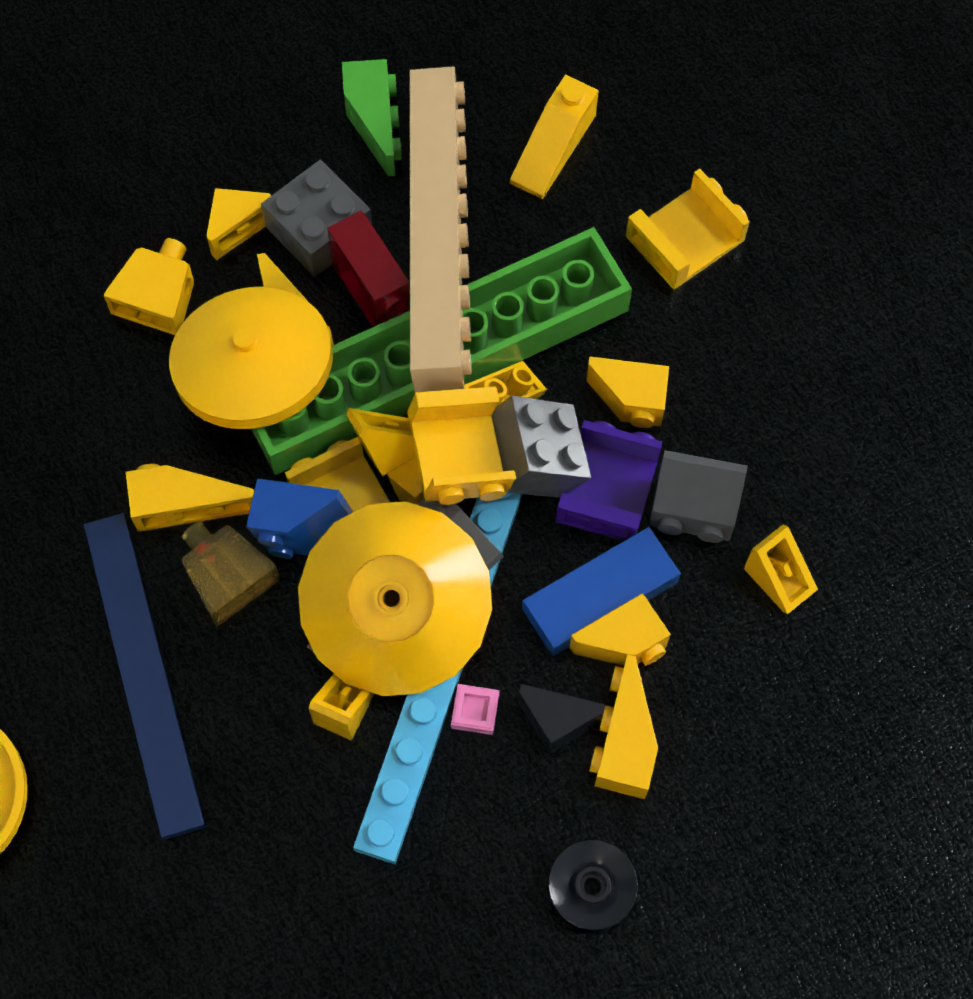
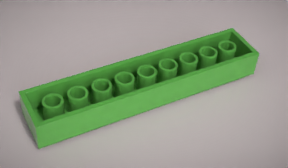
(510, 320)

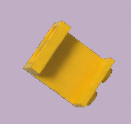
(689, 231)
(458, 445)
(341, 469)

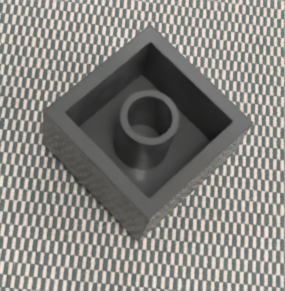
(305, 209)
(541, 445)

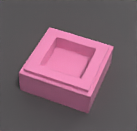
(475, 709)

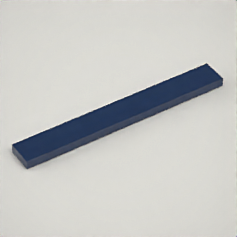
(144, 678)

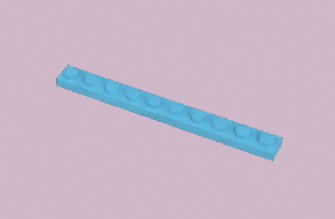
(421, 725)

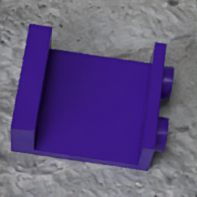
(619, 484)

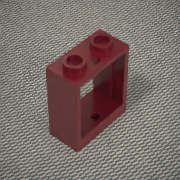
(368, 269)

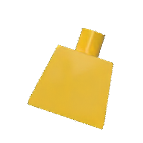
(153, 288)

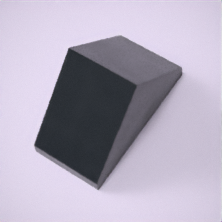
(558, 716)

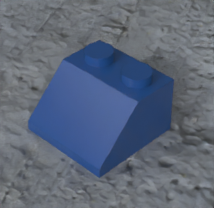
(293, 516)

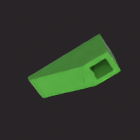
(368, 107)

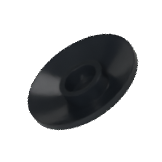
(596, 862)

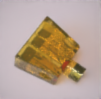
(226, 570)

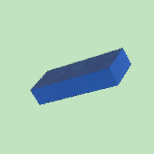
(600, 587)

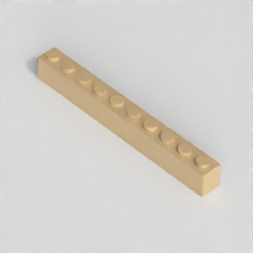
(437, 232)

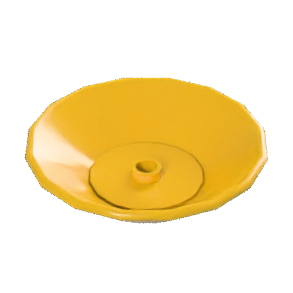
(440, 605)

